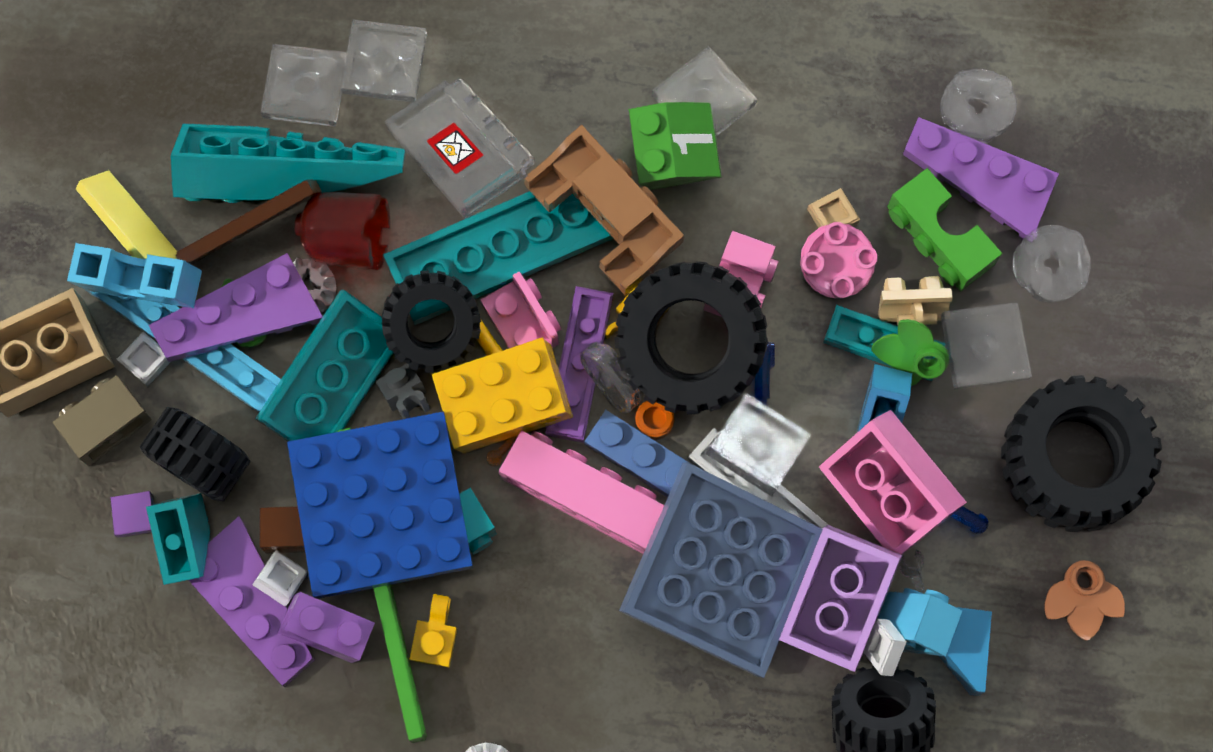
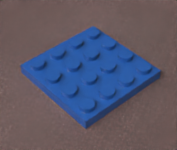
(379, 505)

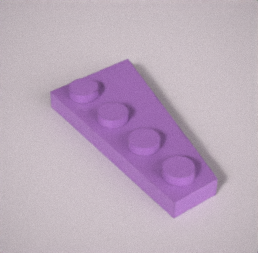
(994, 179)
(248, 307)
(253, 615)

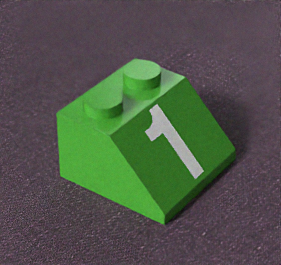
(674, 144)

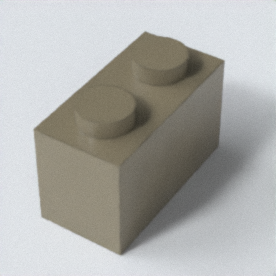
(101, 420)

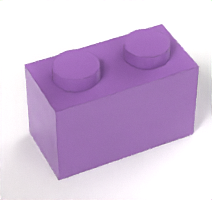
(326, 627)

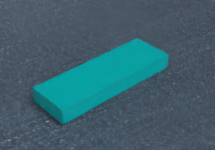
(858, 332)

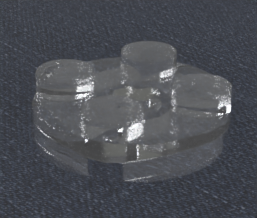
(984, 85)
(1066, 247)

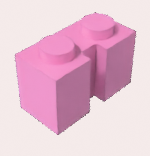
(750, 261)

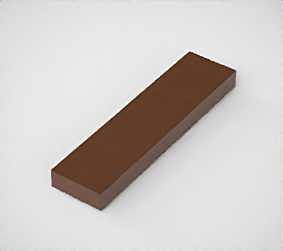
(249, 221)

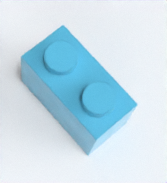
(922, 620)

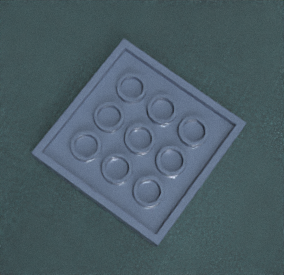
(721, 570)

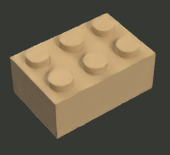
(48, 351)

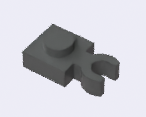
(403, 390)

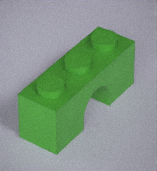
(959, 257)

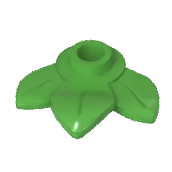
(909, 347)

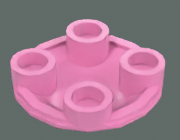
(838, 260)

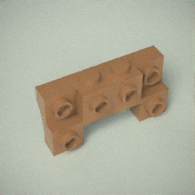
(614, 200)

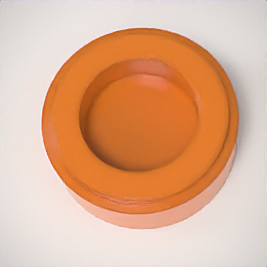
(654, 420)

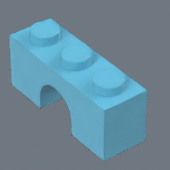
(146, 279)

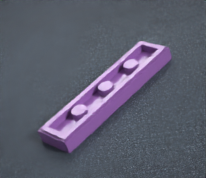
(586, 325)

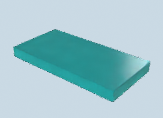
(329, 373)

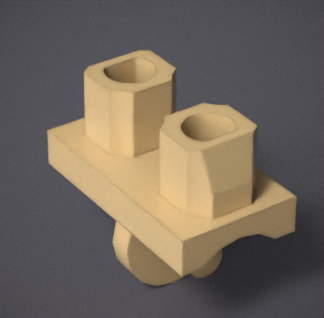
(920, 304)

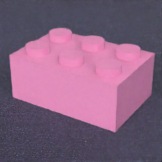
(892, 483)

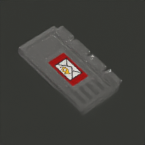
(461, 146)

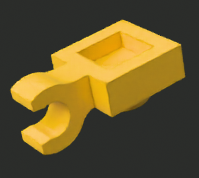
(434, 640)

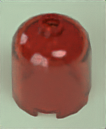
(344, 229)

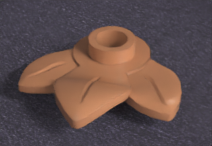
(1081, 605)

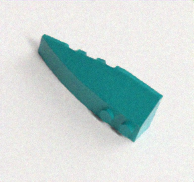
(253, 165)

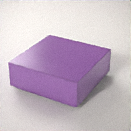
(130, 514)

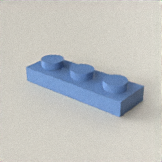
(635, 452)

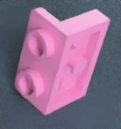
(519, 315)

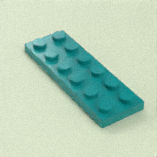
(496, 245)

